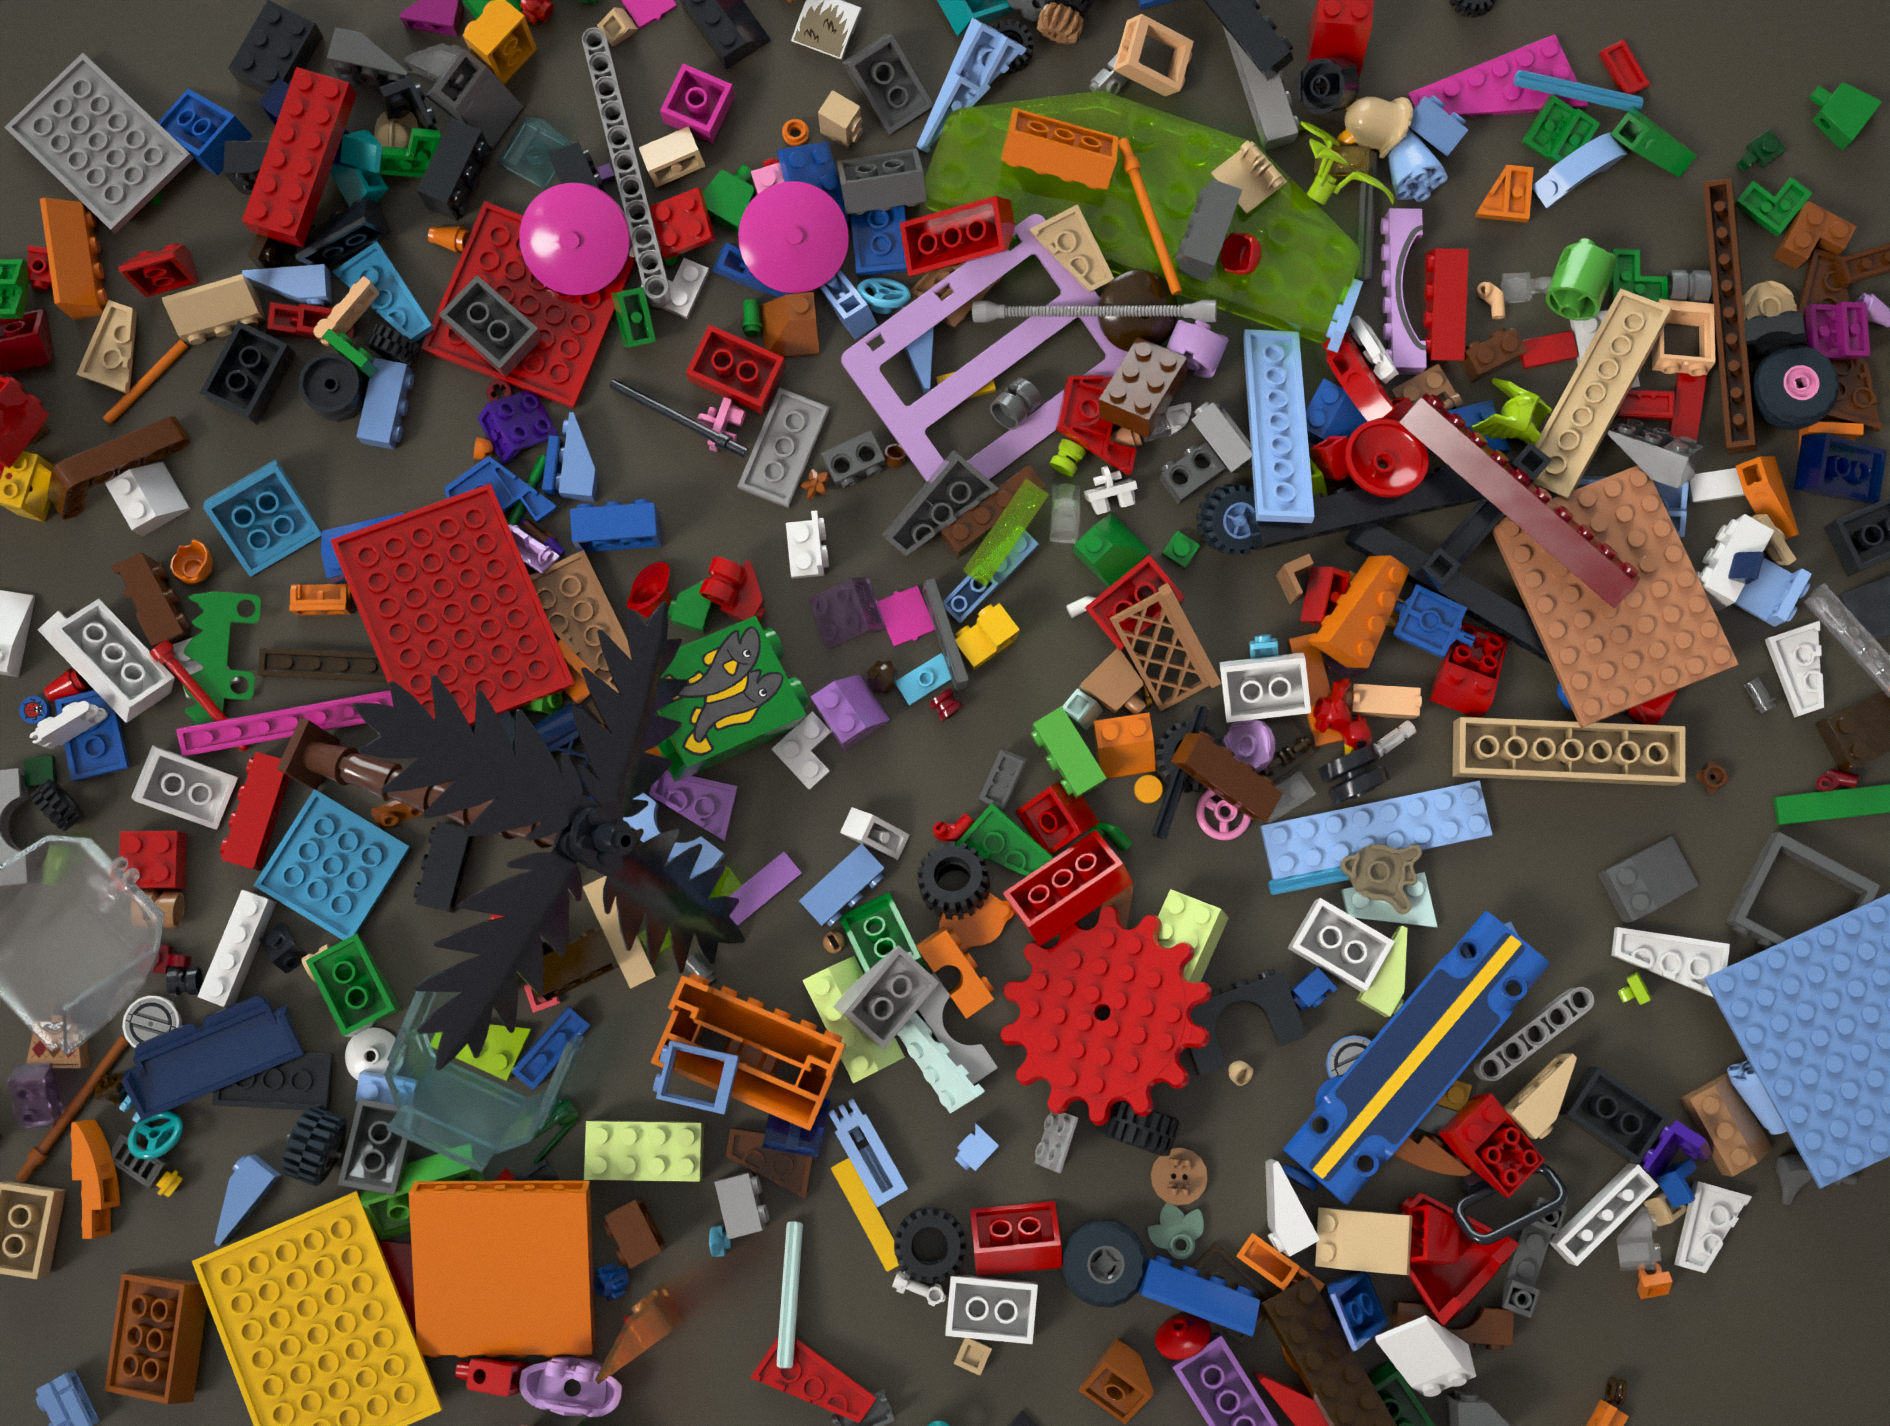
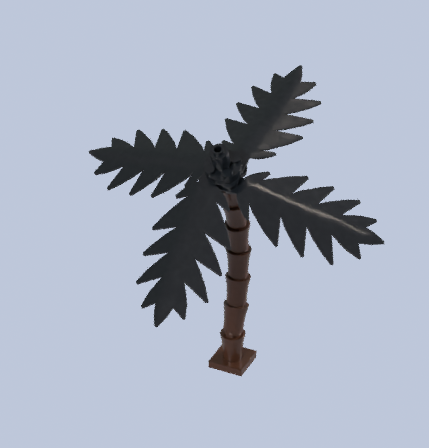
(529, 799)

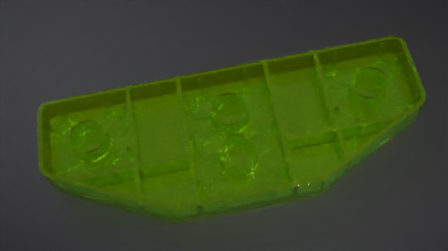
(1304, 253)

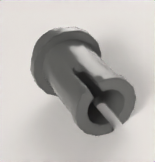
(1760, 695)
(698, 967)

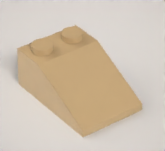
(1540, 1100)
(1363, 1240)

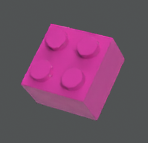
(697, 102)

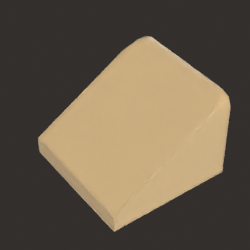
(617, 26)
(1663, 1210)

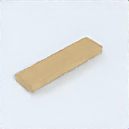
(633, 963)

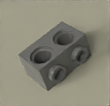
(850, 453)
(1195, 477)

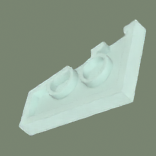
(1367, 909)

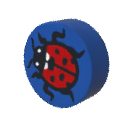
(34, 709)

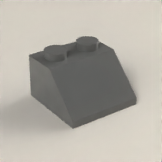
(1470, 1410)

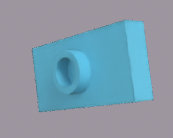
(924, 680)

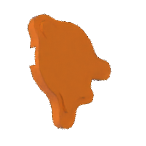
(982, 926)

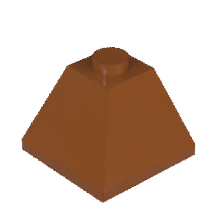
(791, 325)
(1118, 1382)

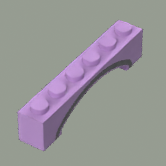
(1401, 230)

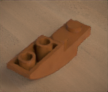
(1429, 1155)

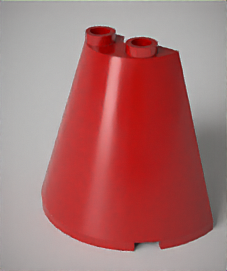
(1454, 1286)

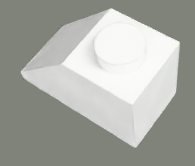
(874, 833)

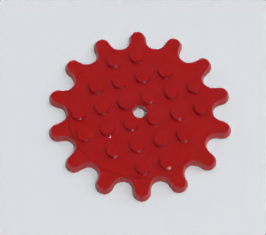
(1145, 1025)

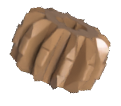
(1060, 23)

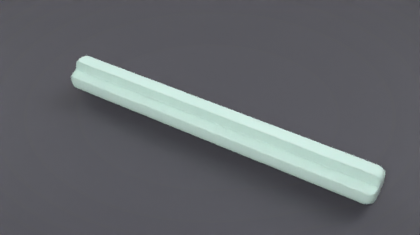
(789, 1295)

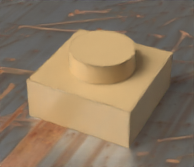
(972, 1355)

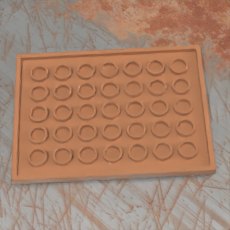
(1654, 638)

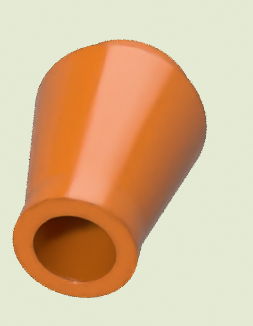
(451, 237)

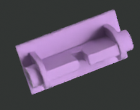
(532, 551)

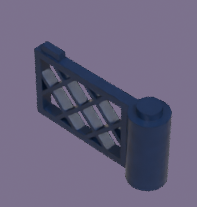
(559, 730)

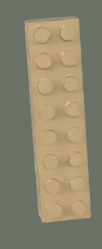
(1568, 752)

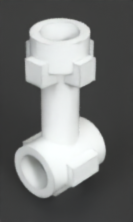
(933, 1293)

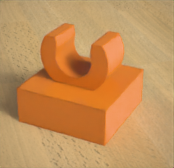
(1655, 1284)

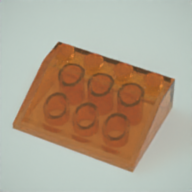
(650, 1322)

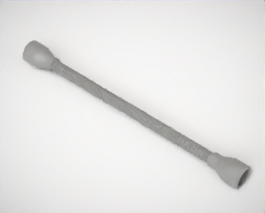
(988, 311)

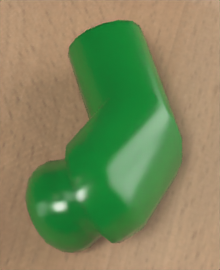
(1113, 833)

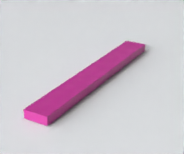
(274, 724)

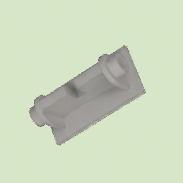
(1108, 81)

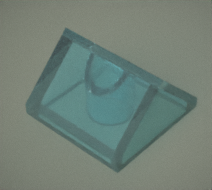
(529, 151)

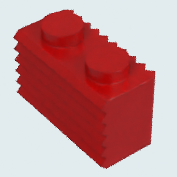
(1322, 593)

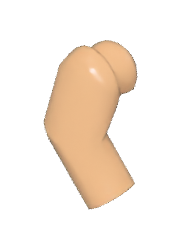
(1493, 297)

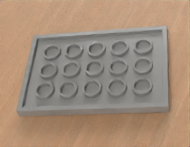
(99, 143)

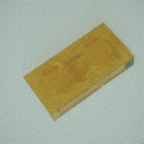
(1356, 156)

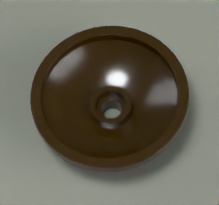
(1137, 289)

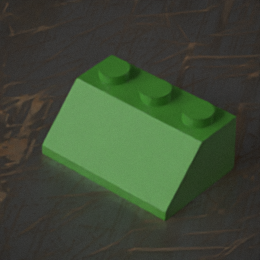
(1067, 753)

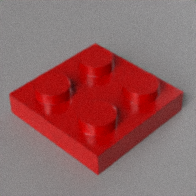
(682, 223)

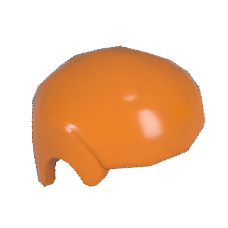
(192, 563)

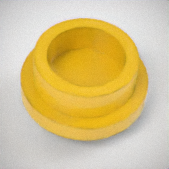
(168, 1183)

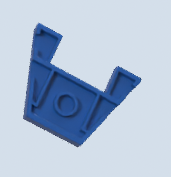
(507, 488)

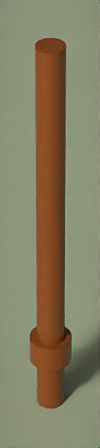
(39, 1154)

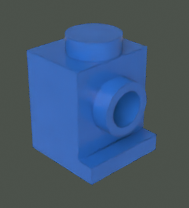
(1311, 989)

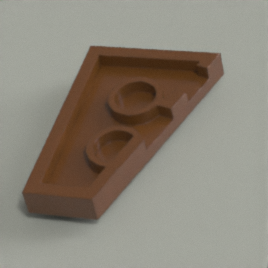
(781, 1167)

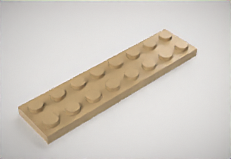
(1598, 389)

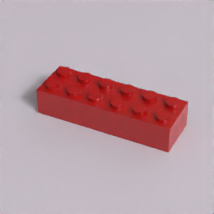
(299, 157)

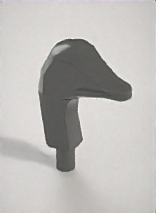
(1794, 1174)

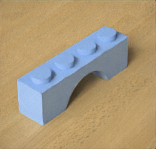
(647, 820)

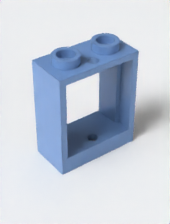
(726, 1084)

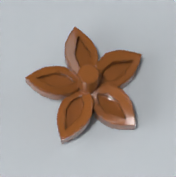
(816, 483)

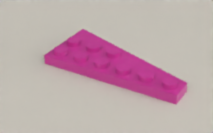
(1491, 86)

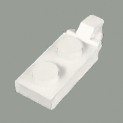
(1374, 350)

